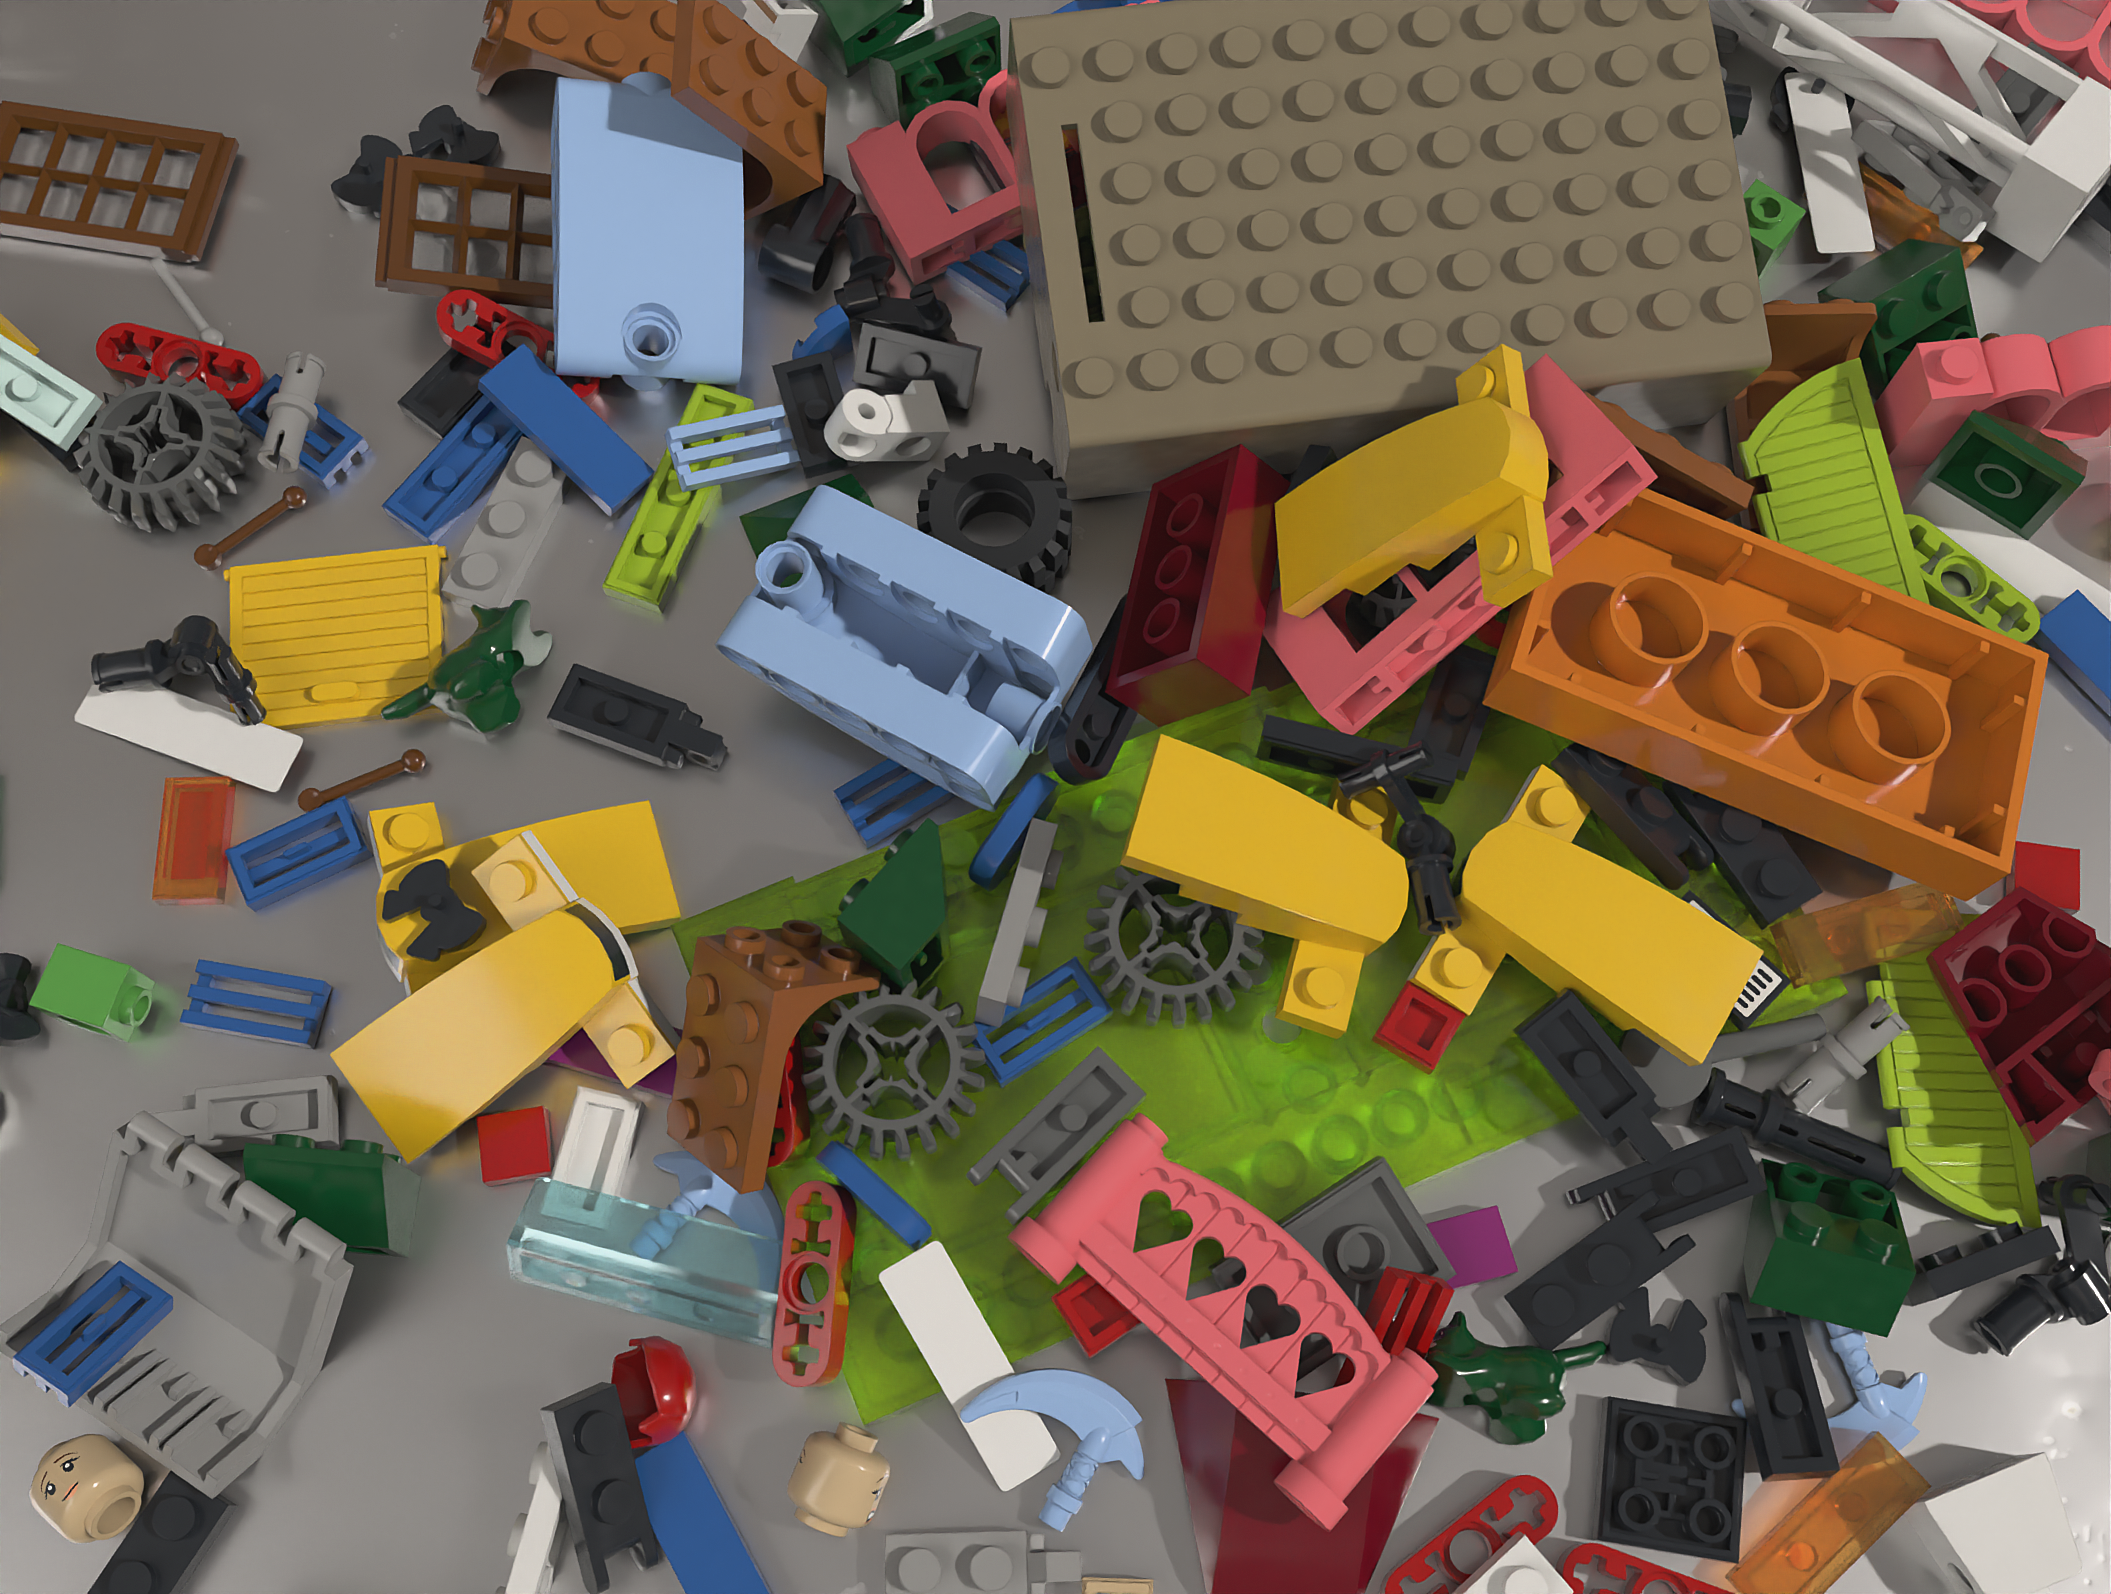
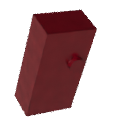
(1199, 589)

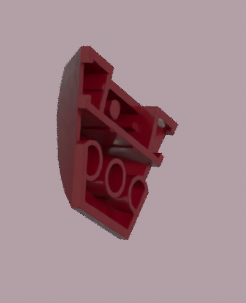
(2032, 1003)
(1251, 1532)

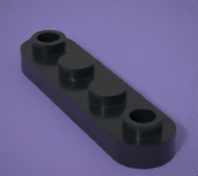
(1092, 721)

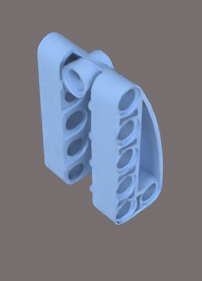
(644, 236)
(909, 645)

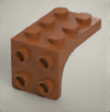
(576, 39)
(754, 99)
(1802, 344)
(1679, 471)
(740, 1018)

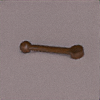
(210, 556)
(411, 761)

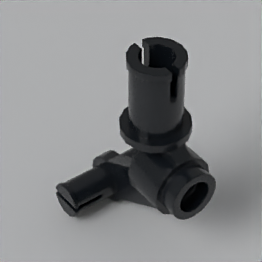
(866, 290)
(193, 650)
(1420, 838)
(2074, 1285)

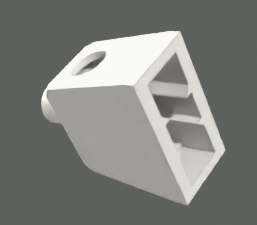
(1999, 1529)

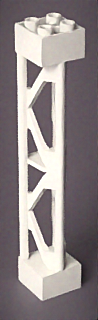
(2041, 183)

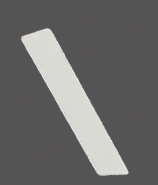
(1829, 166)
(2010, 556)
(193, 733)
(966, 1361)

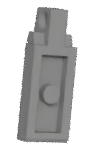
(1927, 177)
(231, 1115)
(975, 1563)

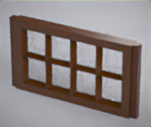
(110, 181)
(466, 230)

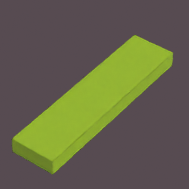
(669, 518)

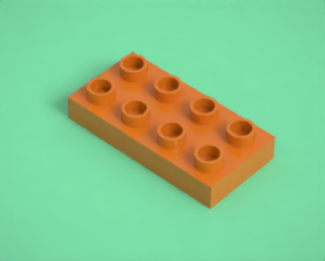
(1782, 690)

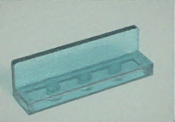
(647, 1260)

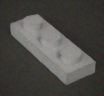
(508, 530)
(1020, 924)

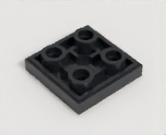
(1670, 1480)

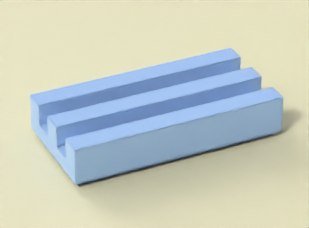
(726, 425)

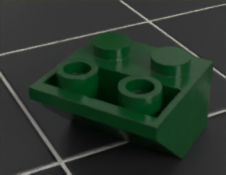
(856, 28)
(936, 66)
(1917, 299)
(903, 912)
(348, 1191)
(1827, 1248)

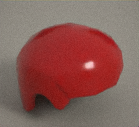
(654, 1390)

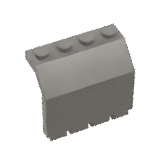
(246, 1313)

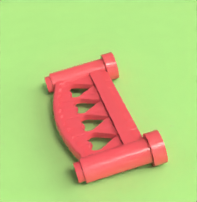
(1326, 1434)

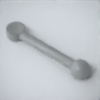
(207, 334)

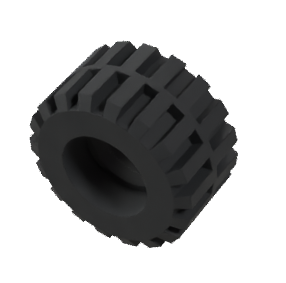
(1009, 485)

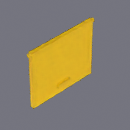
(338, 632)

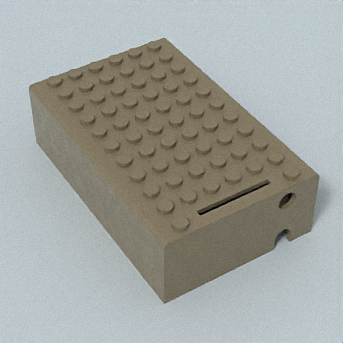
(1361, 203)

